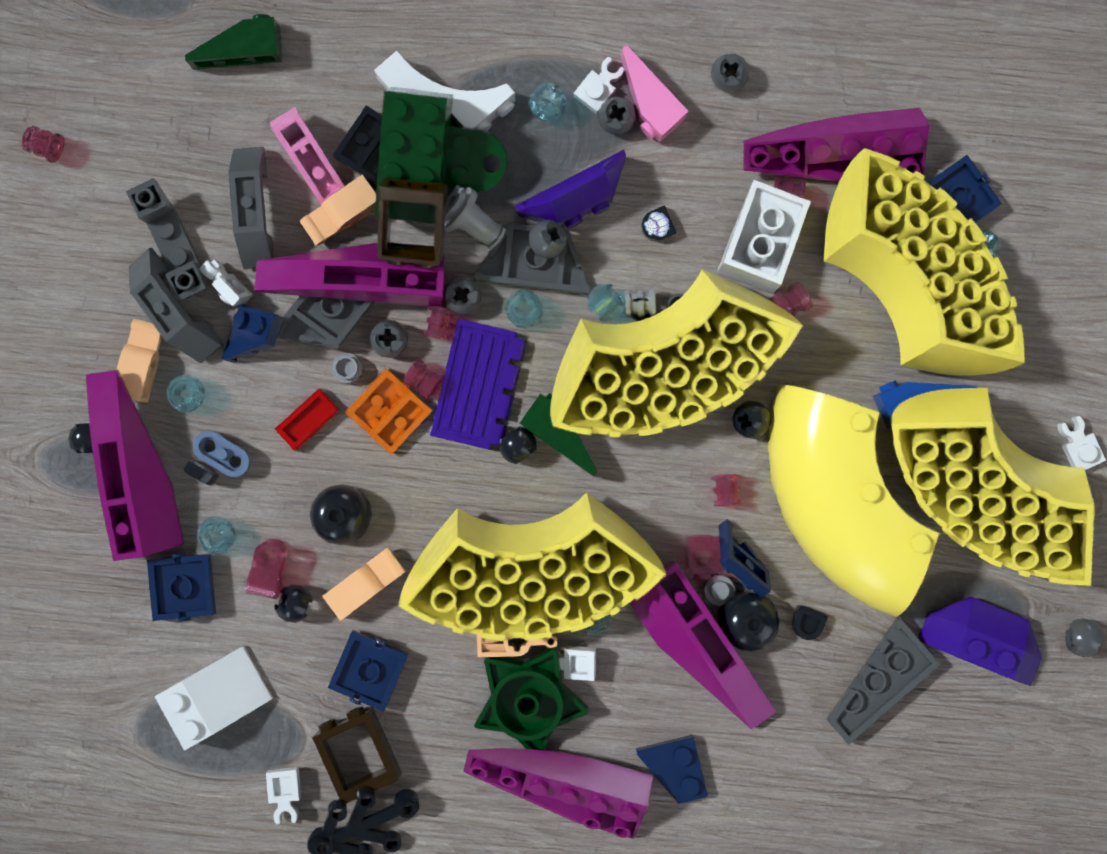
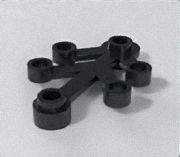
(328, 840)

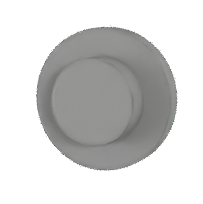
(346, 368)
(719, 589)

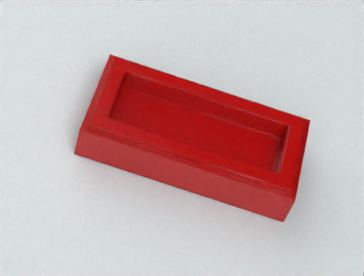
(307, 419)

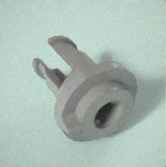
(468, 217)

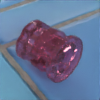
(43, 143)
(796, 189)
(439, 323)
(726, 489)

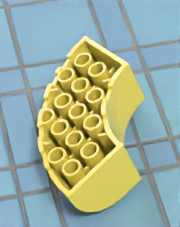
(924, 268)
(670, 364)
(991, 491)
(838, 502)
(530, 575)

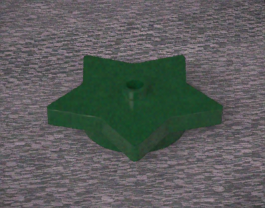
(522, 719)

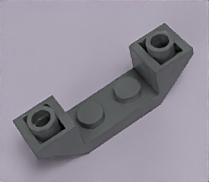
(248, 205)
(170, 237)
(165, 312)

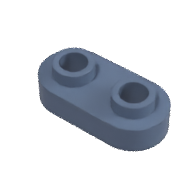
(223, 453)

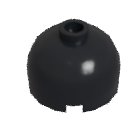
(340, 514)
(749, 620)

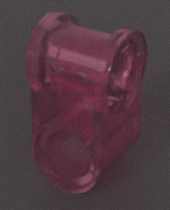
(265, 574)

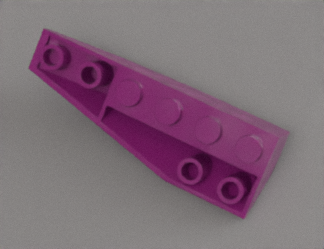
(829, 145)
(351, 275)
(129, 473)
(696, 642)
(568, 785)

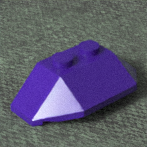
(577, 195)
(984, 638)

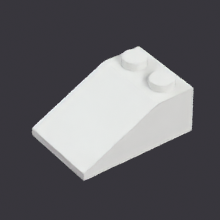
(764, 237)
(213, 697)

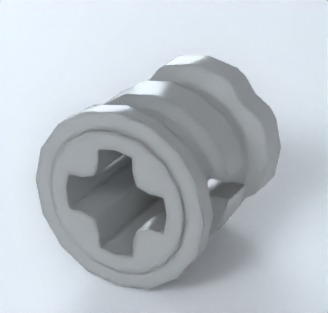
(640, 302)

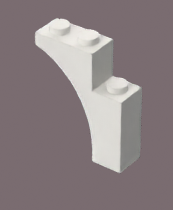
(469, 108)

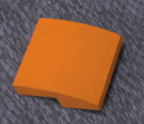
(388, 411)

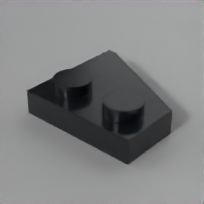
(362, 144)

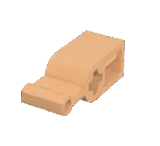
(340, 211)
(140, 359)
(364, 583)
(503, 648)

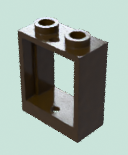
(414, 192)
(375, 780)

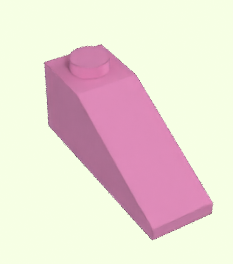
(655, 105)
(306, 154)

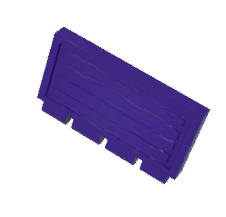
(475, 383)

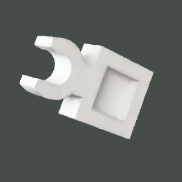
(597, 88)
(228, 286)
(1081, 449)
(578, 663)
(284, 788)

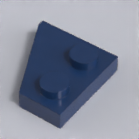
(251, 332)
(742, 561)
(676, 767)

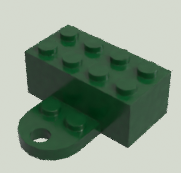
(424, 147)

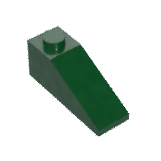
(243, 44)
(566, 442)

